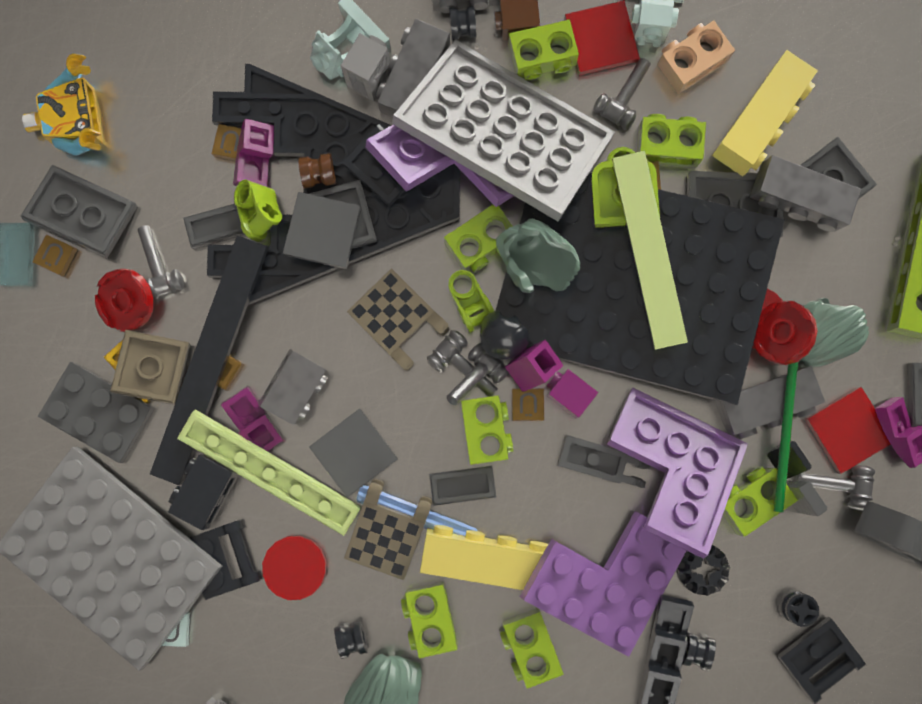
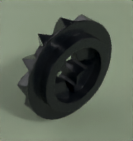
(694, 581)

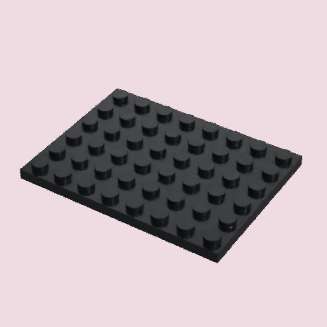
(600, 321)

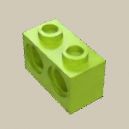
(539, 41)
(671, 150)
(475, 232)
(477, 431)
(758, 508)
(437, 618)
(538, 645)

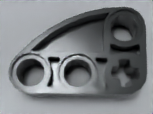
(892, 531)

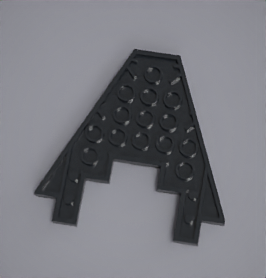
(315, 126)

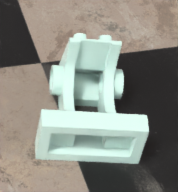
(654, 20)
(325, 56)

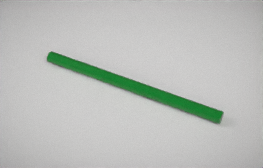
(785, 437)

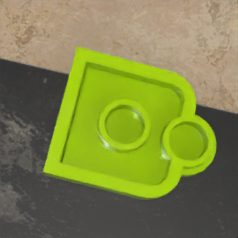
(605, 191)

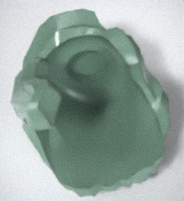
(537, 256)
(839, 334)
(386, 682)

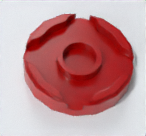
(124, 300)
(785, 332)
(294, 567)

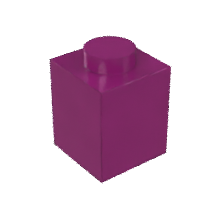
(534, 366)
(571, 393)

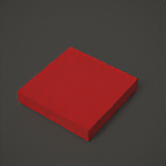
(603, 37)
(848, 430)

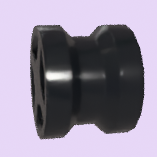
(463, 23)
(806, 611)
(350, 639)
(699, 652)

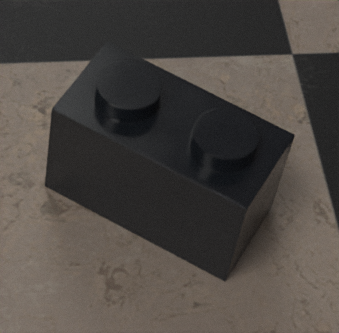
(201, 492)

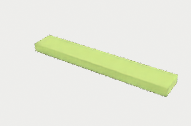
(649, 250)
(269, 472)

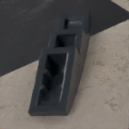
(666, 651)

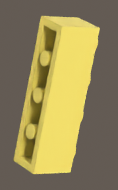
(765, 113)
(479, 558)

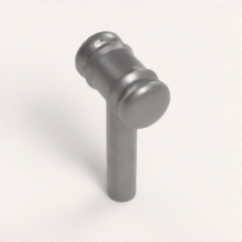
(616, 109)
(162, 282)
(449, 351)
(486, 365)
(859, 487)

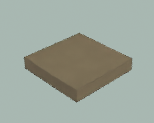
(150, 367)

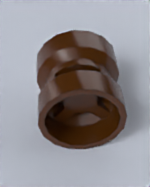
(317, 171)

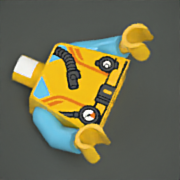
(68, 111)

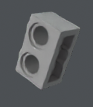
(366, 65)

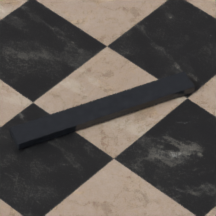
(210, 354)

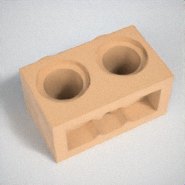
(699, 61)

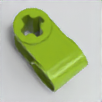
(256, 209)
(470, 302)

